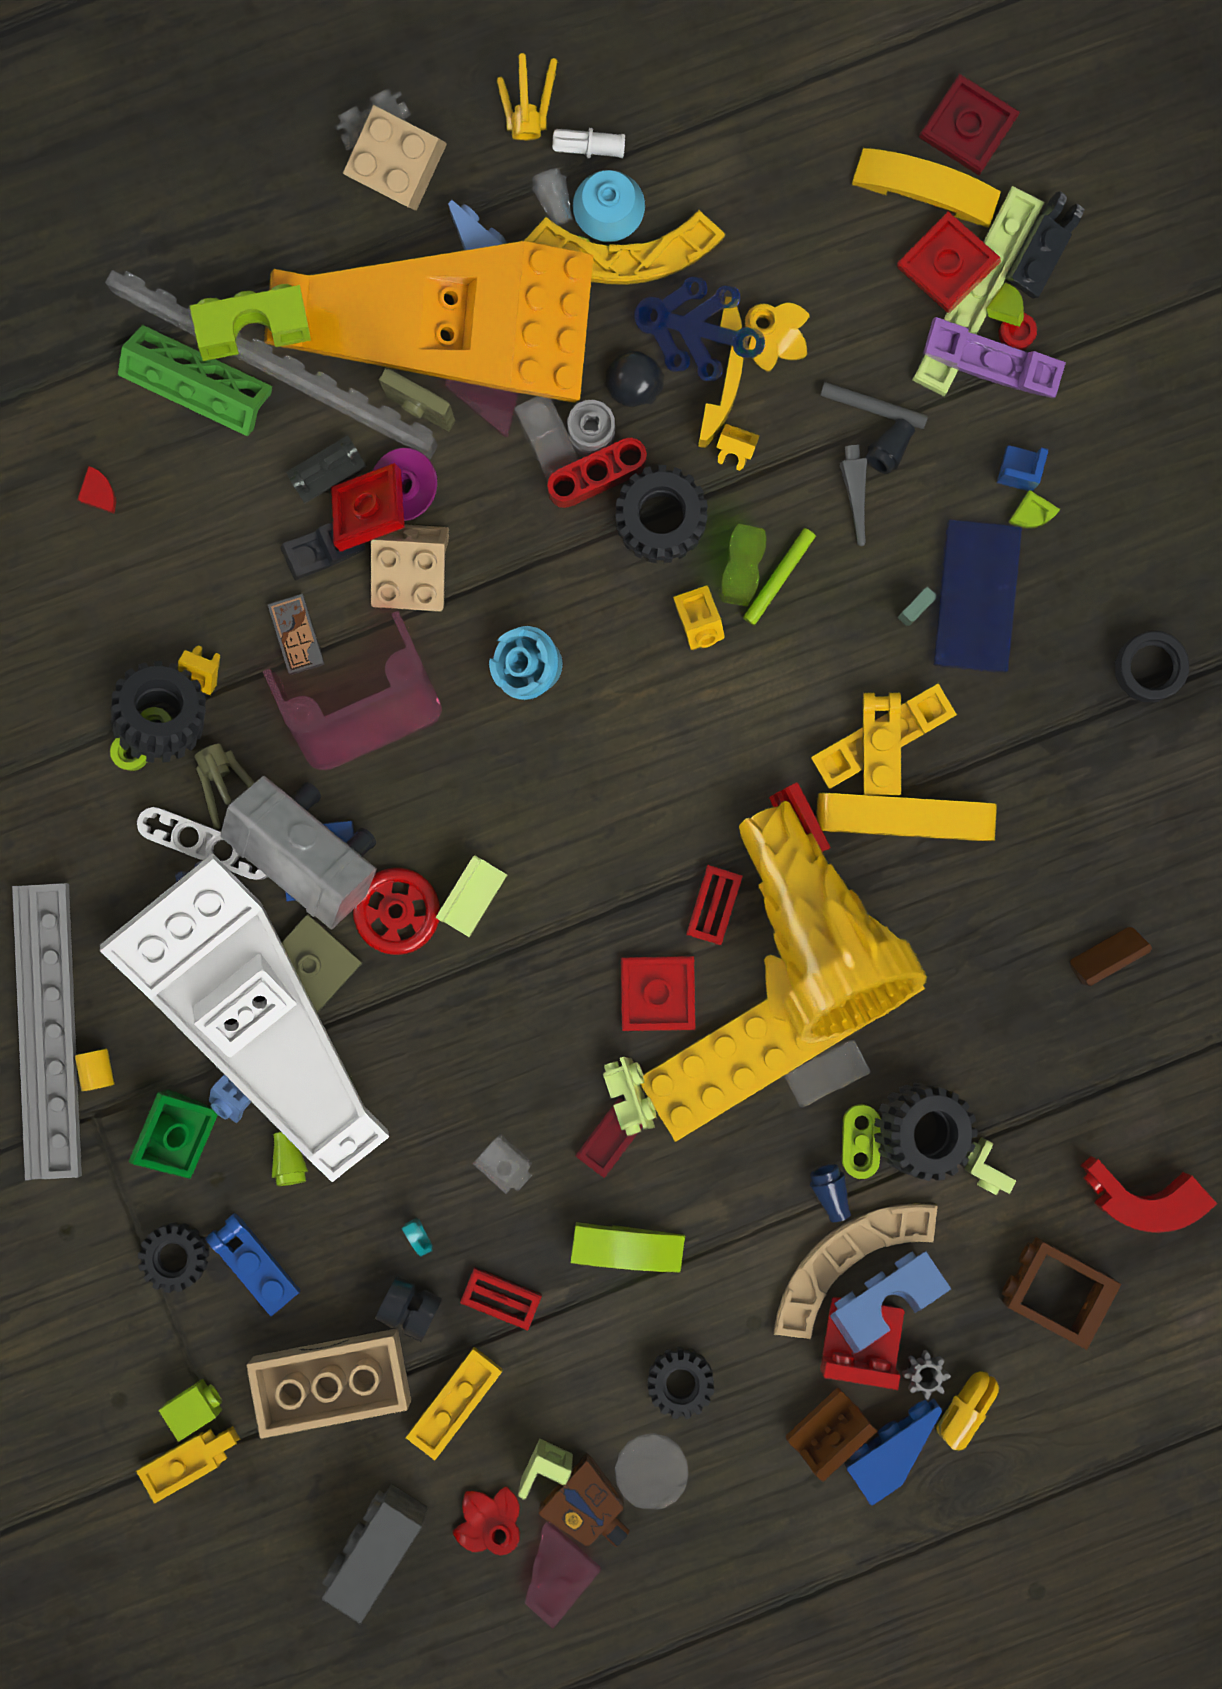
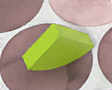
(1007, 306)
(1033, 512)

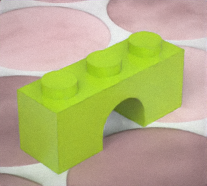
(220, 321)

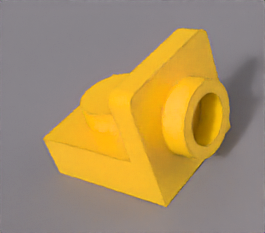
(699, 617)

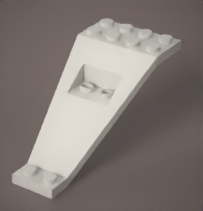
(203, 960)

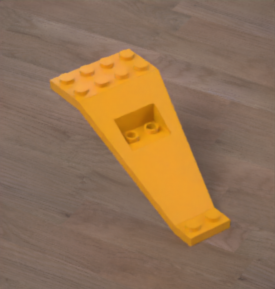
(511, 324)

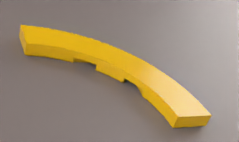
(637, 261)

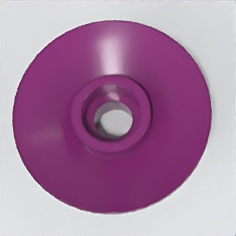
(419, 470)

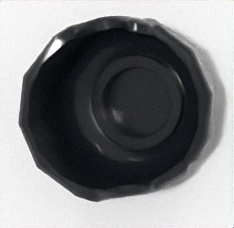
(634, 379)

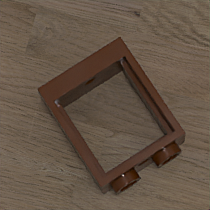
(1093, 1309)

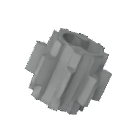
(931, 1385)

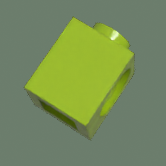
(191, 1409)

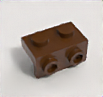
(831, 1434)

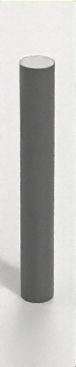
(873, 405)

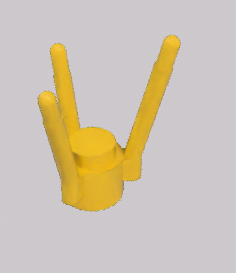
(526, 121)

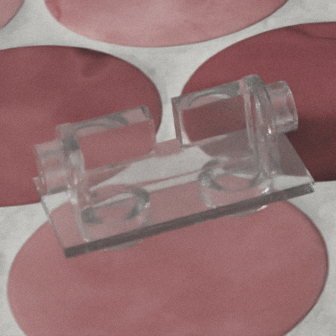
(354, 120)

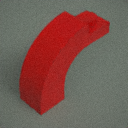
(1168, 1210)

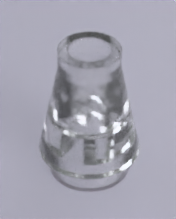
(553, 195)

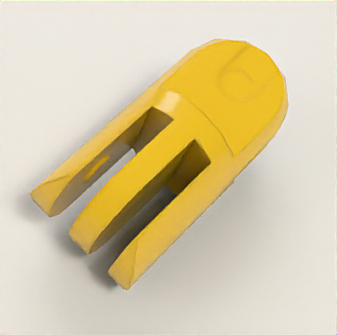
(968, 1410)

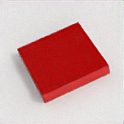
(948, 262)
(367, 507)
(658, 993)

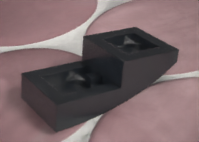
(315, 552)

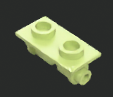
(626, 1082)

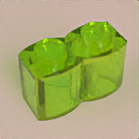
(742, 572)

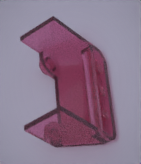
(369, 723)

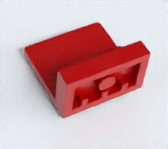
(873, 1364)

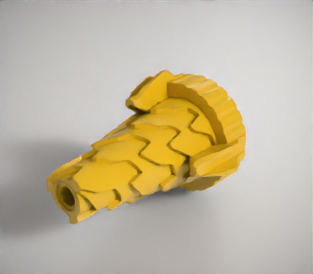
(836, 958)

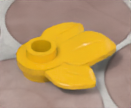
(781, 336)

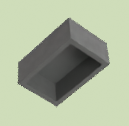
(373, 1552)

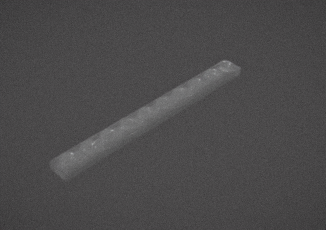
(287, 369)

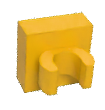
(737, 442)
(200, 668)

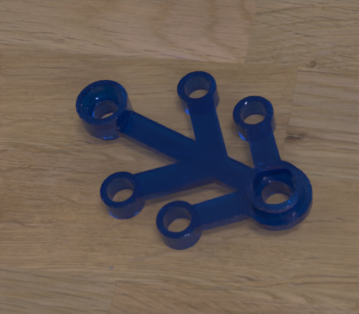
(692, 327)

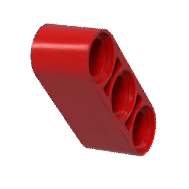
(609, 459)

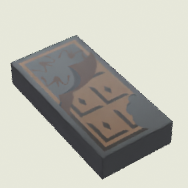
(296, 634)

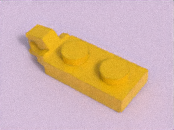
(186, 1463)

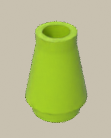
(288, 1162)

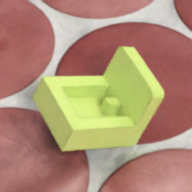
(990, 1178)

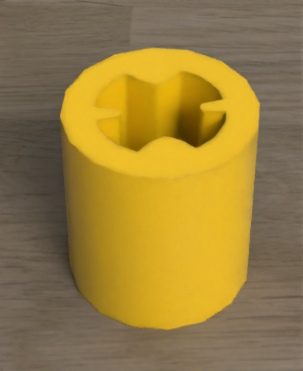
(94, 1070)

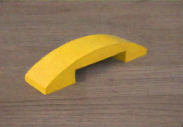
(928, 183)
(716, 415)
(917, 718)

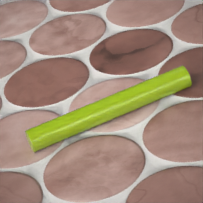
(779, 576)

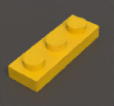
(454, 1403)

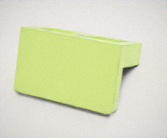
(471, 896)
(548, 1461)

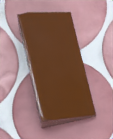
(1109, 956)

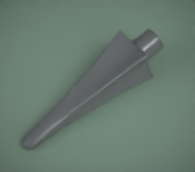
(854, 475)

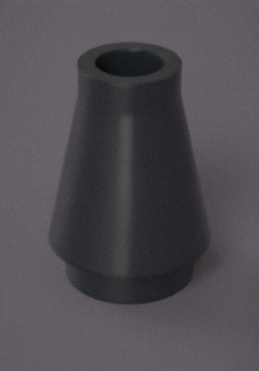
(890, 447)

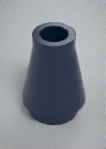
(831, 1191)

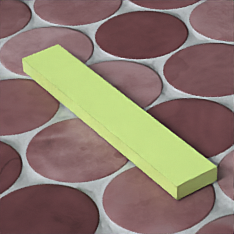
(1006, 240)

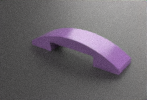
(993, 360)

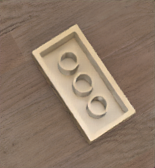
(329, 1383)

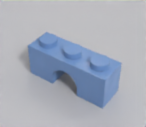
(861, 1317)

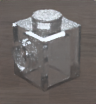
(504, 1164)

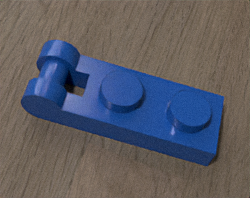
(253, 1265)

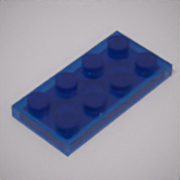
(977, 596)

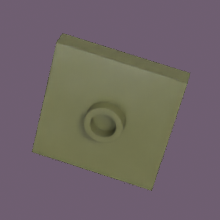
(417, 400)
(319, 960)

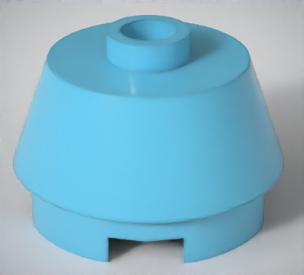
(608, 206)
(525, 663)

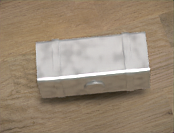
(299, 850)

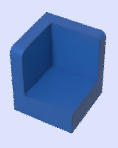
(1022, 468)

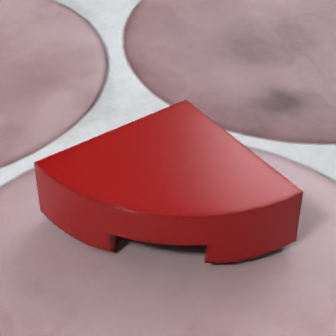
(97, 491)

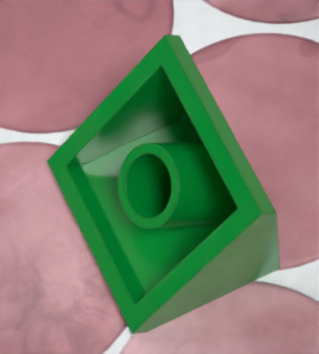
(174, 1134)

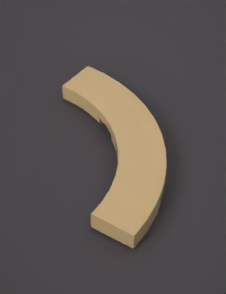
(840, 1251)

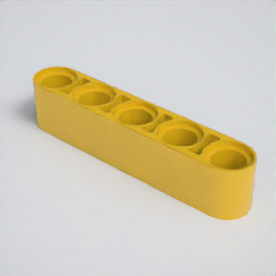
(906, 816)

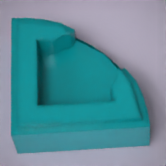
(418, 1237)

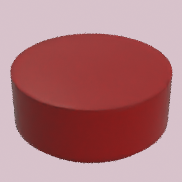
(1017, 336)

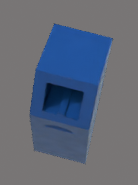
(888, 1458)

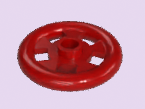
(424, 926)

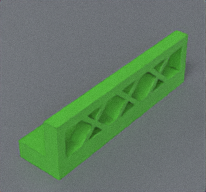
(188, 382)

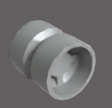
(591, 427)

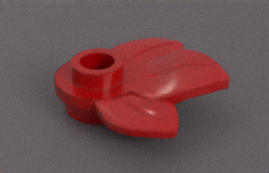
(485, 1517)

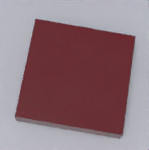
(969, 124)

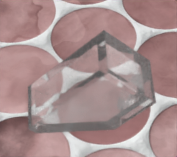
(546, 434)

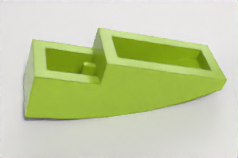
(627, 1248)

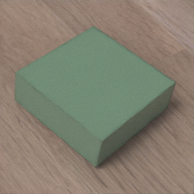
(913, 611)

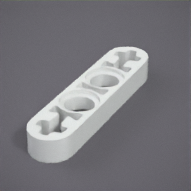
(207, 839)

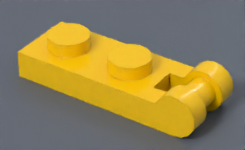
(882, 745)

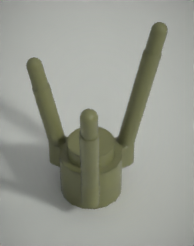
(214, 766)

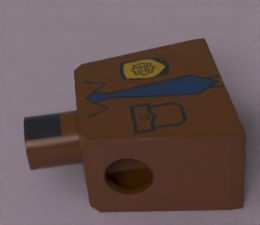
(586, 1505)

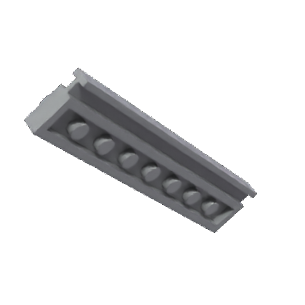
(46, 1031)

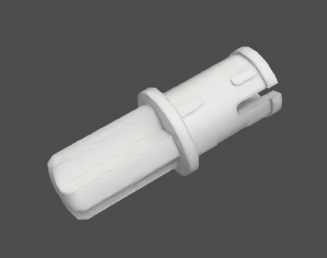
(589, 142)

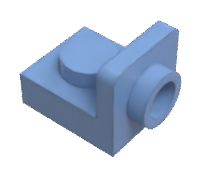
(228, 1100)

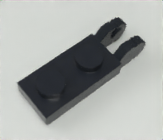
(1043, 246)

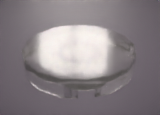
(651, 1471)

